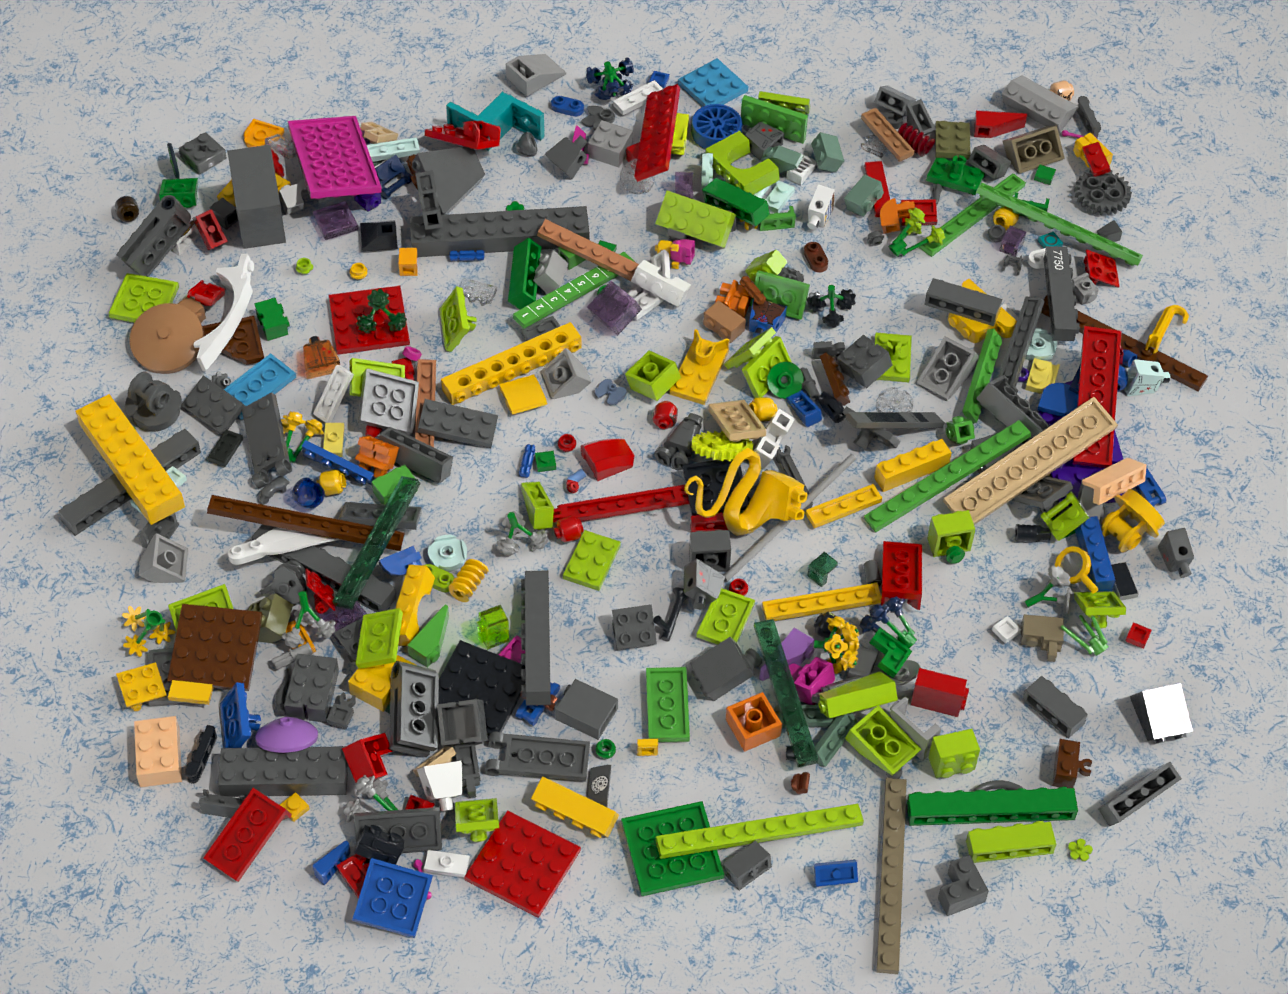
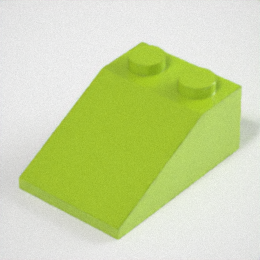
(882, 741)

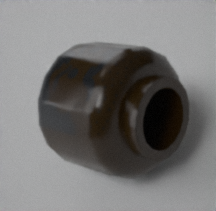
(126, 209)

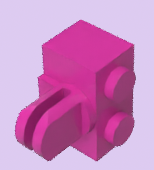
(811, 678)

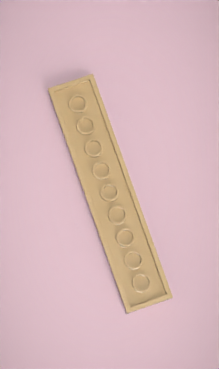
(1032, 461)

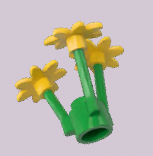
(152, 621)

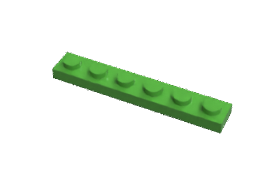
(982, 374)

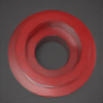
(566, 443)
(739, 583)

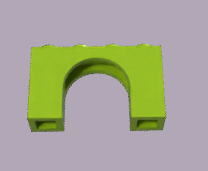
(749, 179)

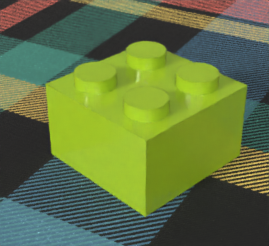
(652, 375)
(950, 531)
(954, 753)

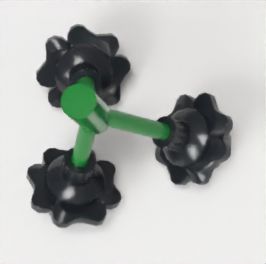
(845, 301)

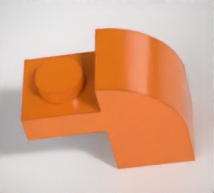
(892, 212)

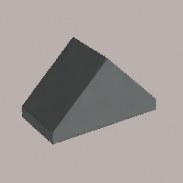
(919, 117)

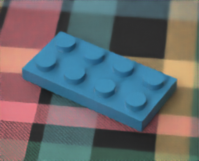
(265, 377)

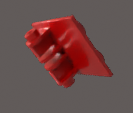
(1101, 268)
(323, 593)

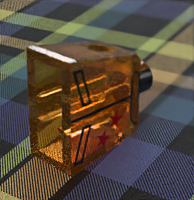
(319, 358)

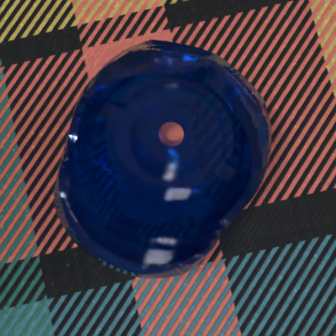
(313, 490)

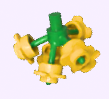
(836, 646)

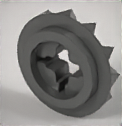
(791, 274)

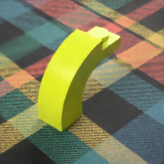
(680, 134)

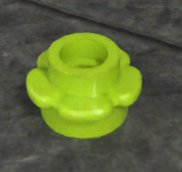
(304, 266)

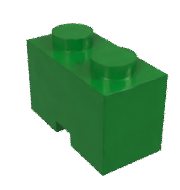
(271, 317)

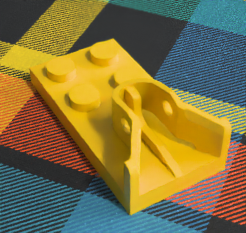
(700, 369)

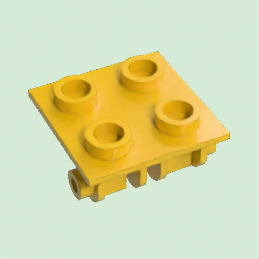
(141, 685)

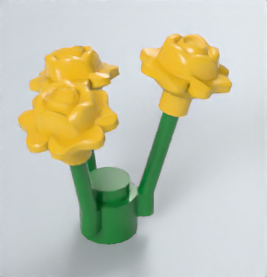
(289, 425)

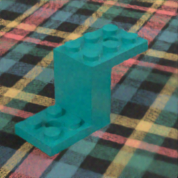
(502, 112)

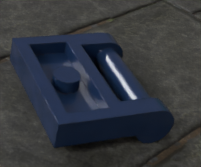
(387, 171)

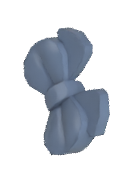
(616, 394)

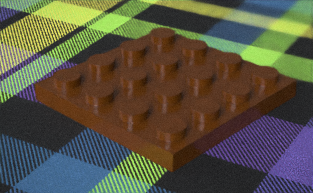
(215, 646)

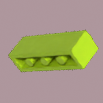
(1011, 842)

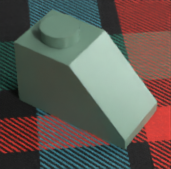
(783, 158)

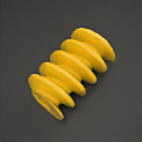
(468, 579)

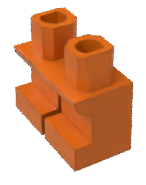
(736, 299)
(376, 454)

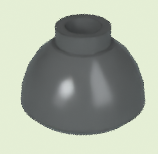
(527, 144)

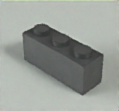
(1055, 706)

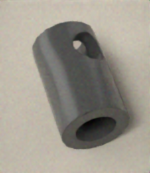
(872, 572)

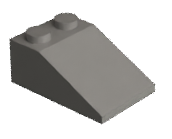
(948, 368)

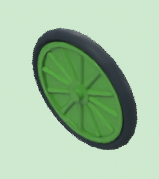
(173, 160)

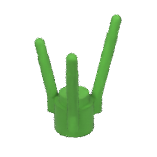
(1097, 643)

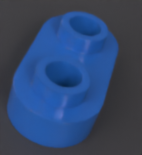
(567, 106)

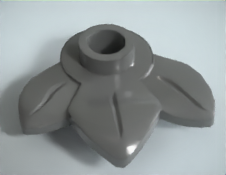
(597, 114)

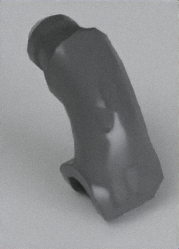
(268, 491)

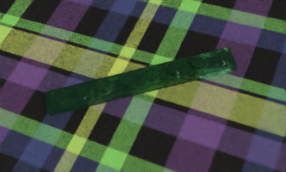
(376, 543)
(786, 693)

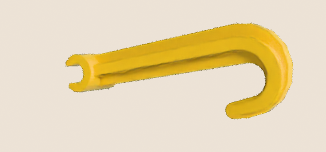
(1156, 337)

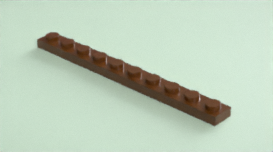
(1176, 369)
(296, 521)

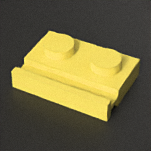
(1041, 375)

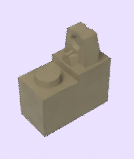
(1043, 633)

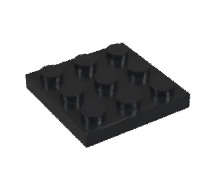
(713, 476)

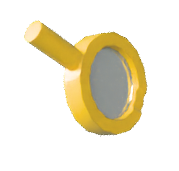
(1077, 564)

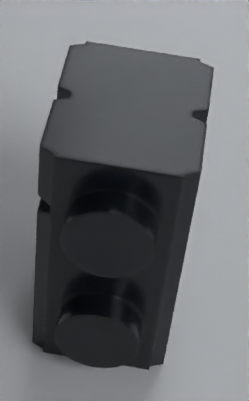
(379, 845)

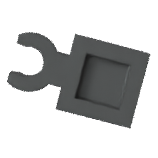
(831, 349)
(342, 713)

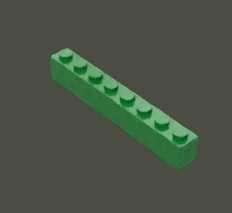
(991, 806)

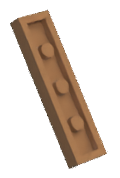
(887, 134)

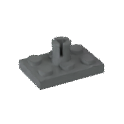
(867, 434)
(1044, 493)

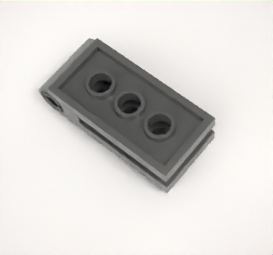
(155, 236)
(413, 709)

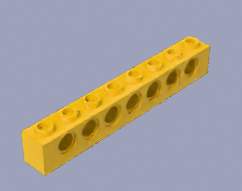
(510, 363)

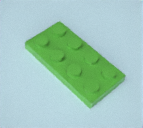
(786, 120)
(667, 704)

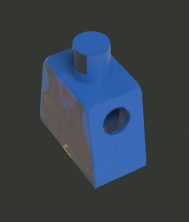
(766, 316)

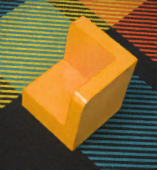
(408, 262)

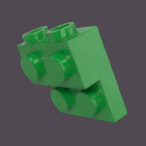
(182, 189)

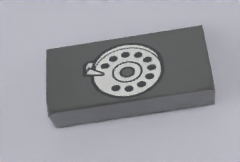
(599, 784)

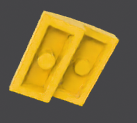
(523, 394)

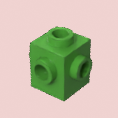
(963, 433)

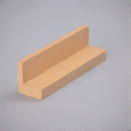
(1116, 479)

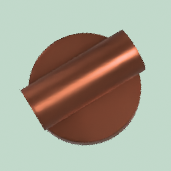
(800, 782)

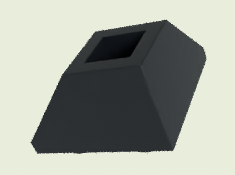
(378, 235)

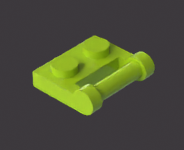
(1067, 520)

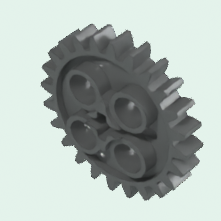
(1103, 192)

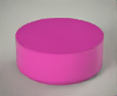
(411, 353)

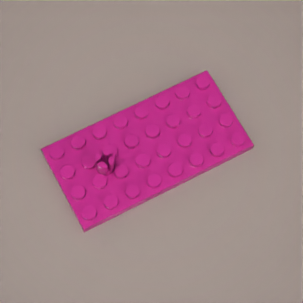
(334, 157)

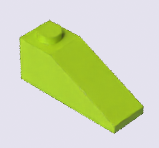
(538, 505)

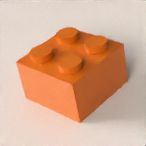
(753, 721)

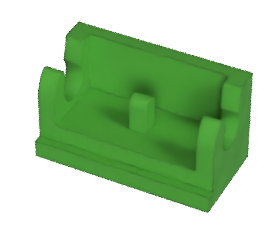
(779, 221)

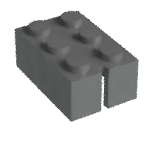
(311, 686)

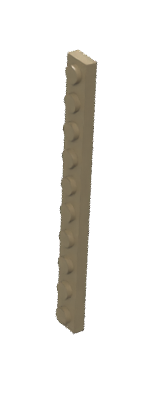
(891, 876)

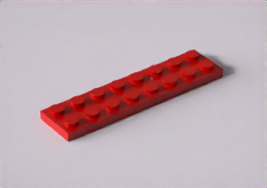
(657, 132)
(1100, 380)

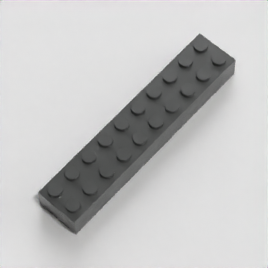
(493, 230)

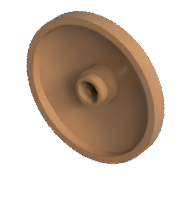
(165, 338)

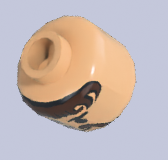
(1063, 89)

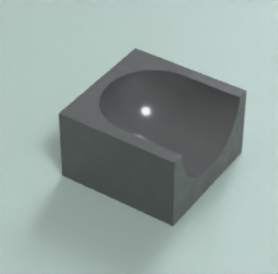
(256, 196)

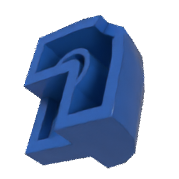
(398, 562)

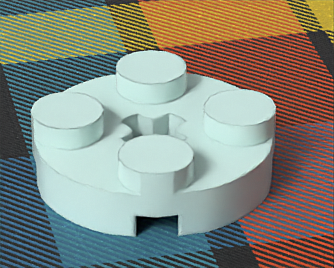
(707, 170)
(1047, 347)
(455, 546)

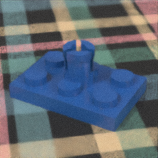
(236, 718)

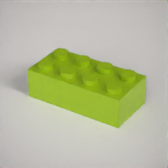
(695, 219)

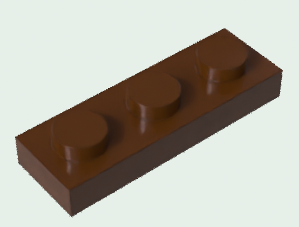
(835, 378)

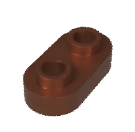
(816, 257)

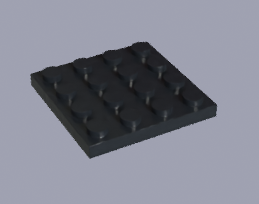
(482, 676)

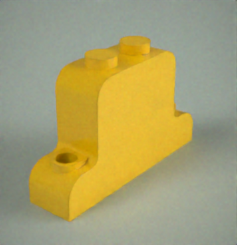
(975, 330)

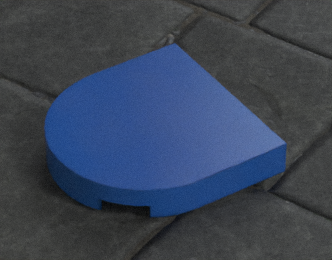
(1058, 400)

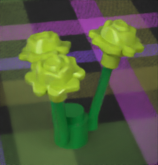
(914, 226)

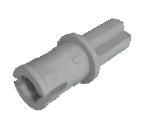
(290, 657)

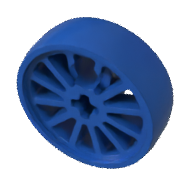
(714, 121)

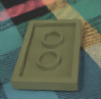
(952, 139)

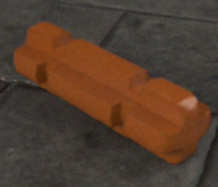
(752, 290)

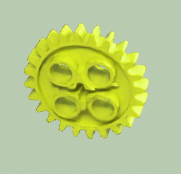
(718, 446)

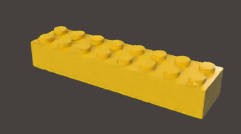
(130, 459)

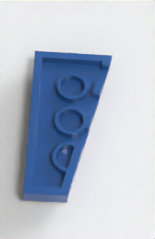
(335, 462)

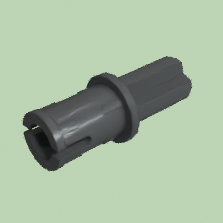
(809, 385)

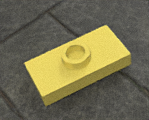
(334, 438)

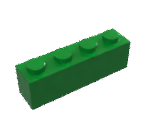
(742, 203)
(524, 263)

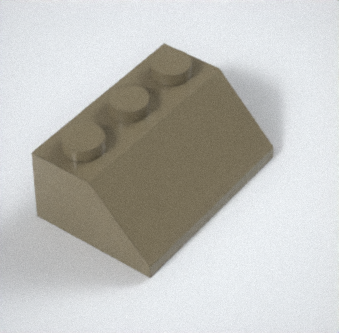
(1034, 149)

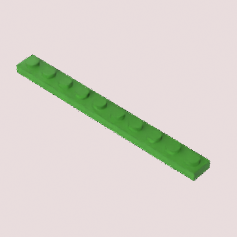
(1065, 227)
(947, 476)

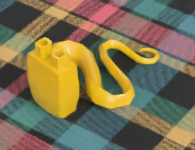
(774, 498)

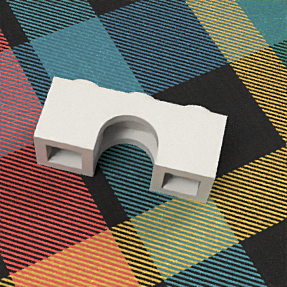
(292, 197)
(671, 290)
(775, 431)

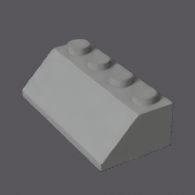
(1038, 103)

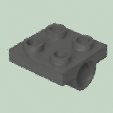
(633, 627)

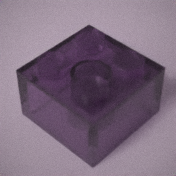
(614, 308)

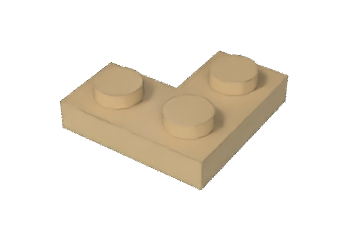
(377, 133)

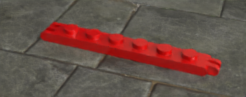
(623, 504)

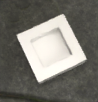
(1006, 629)

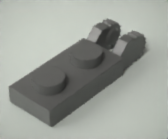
(1088, 116)

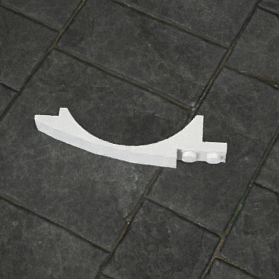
(238, 281)

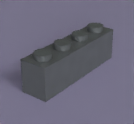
(963, 302)
(418, 455)
(1139, 793)

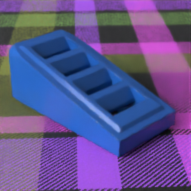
(806, 409)
(326, 866)

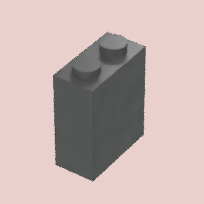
(721, 669)
(586, 709)

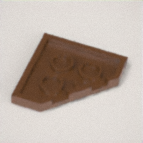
(244, 343)

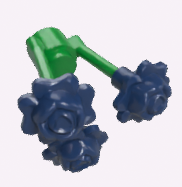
(879, 613)

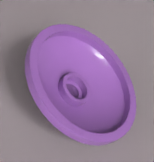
(286, 735)

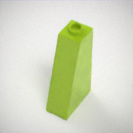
(858, 695)

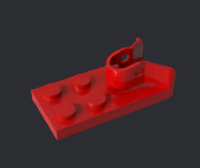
(469, 135)
(902, 572)
(246, 834)

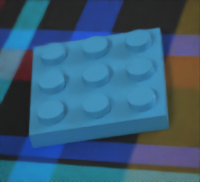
(713, 84)

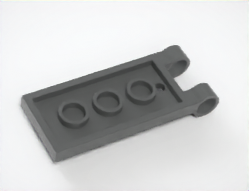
(266, 439)
(539, 757)

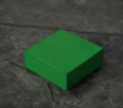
(1045, 174)

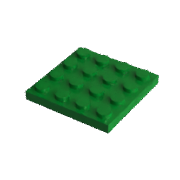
(675, 872)

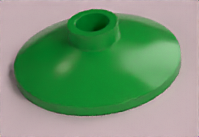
(791, 386)

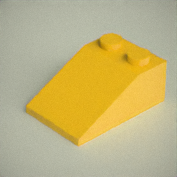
(374, 684)

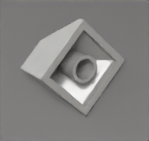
(565, 375)
(164, 561)

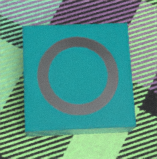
(1050, 239)

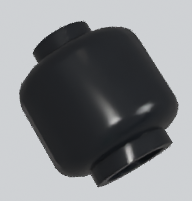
(822, 625)

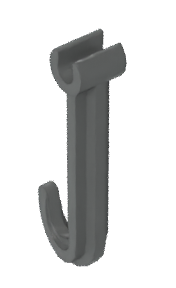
(791, 469)

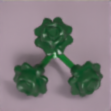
(379, 300)

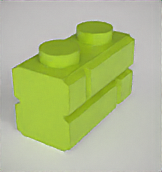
(769, 262)

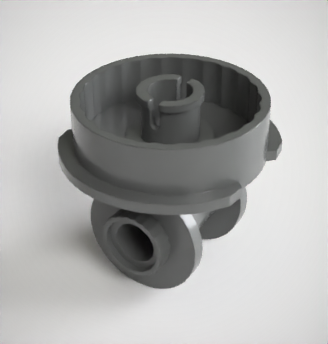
(152, 403)

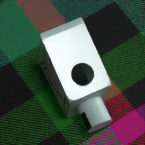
(1145, 377)

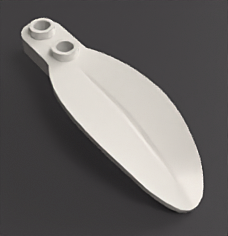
(272, 543)

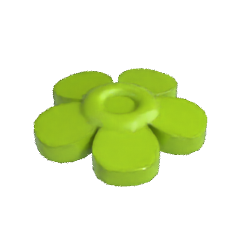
(1079, 849)

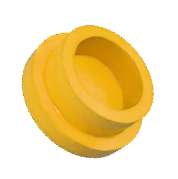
(358, 271)

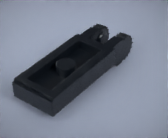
(201, 754)

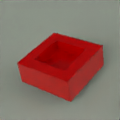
(1138, 635)

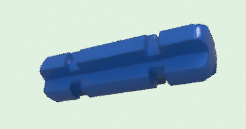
(467, 255)
(527, 461)

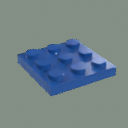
(392, 898)

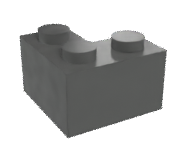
(966, 887)

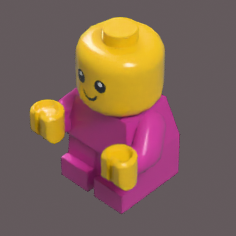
(678, 250)

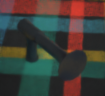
(669, 626)

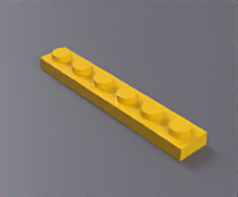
(821, 602)

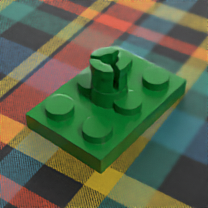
(955, 175)

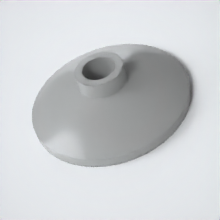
(907, 673)

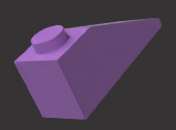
(796, 647)

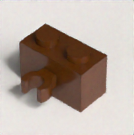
(1068, 764)

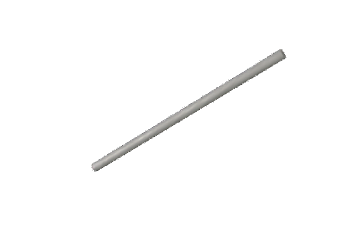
(782, 524)

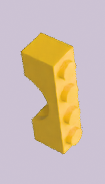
(416, 584)

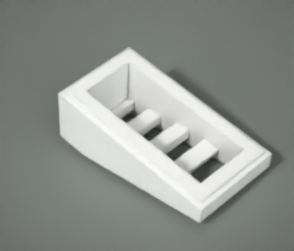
(799, 178)

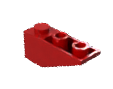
(992, 124)

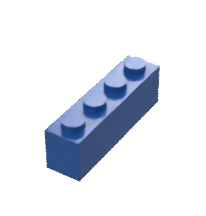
(1092, 541)

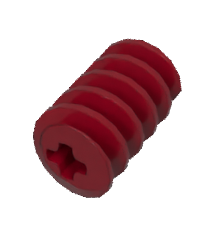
(916, 141)

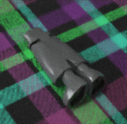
(679, 441)

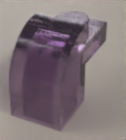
(684, 183)

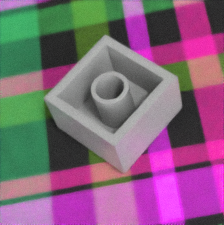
(610, 143)

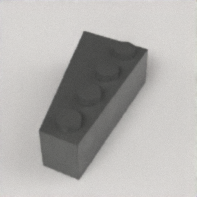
(1009, 407)

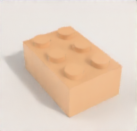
(158, 751)

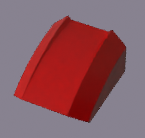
(607, 457)

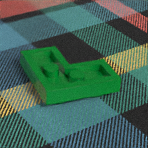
(895, 652)

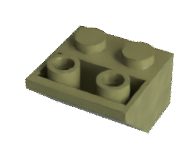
(275, 617)

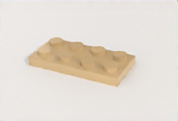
(737, 420)

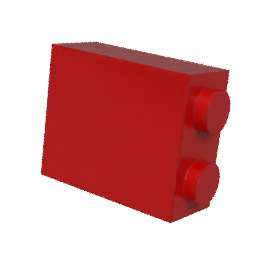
(940, 692)

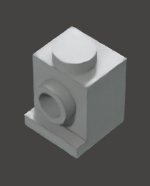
(1084, 289)

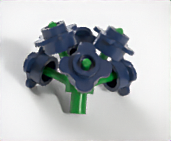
(612, 81)

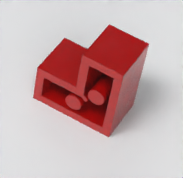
(365, 756)

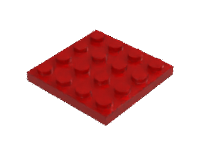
(350, 305)
(522, 864)

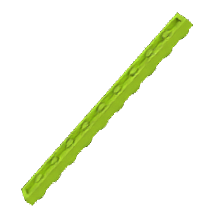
(759, 830)

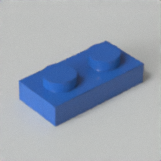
(836, 872)

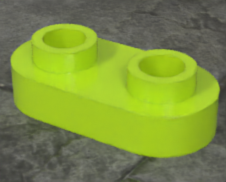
(440, 574)

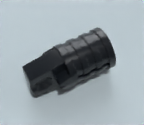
(831, 407)
(1031, 533)

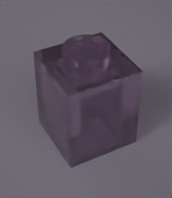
(1013, 241)

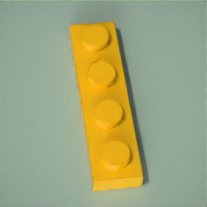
(843, 506)

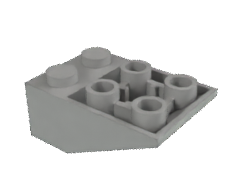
(532, 72)

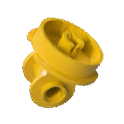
(1136, 508)

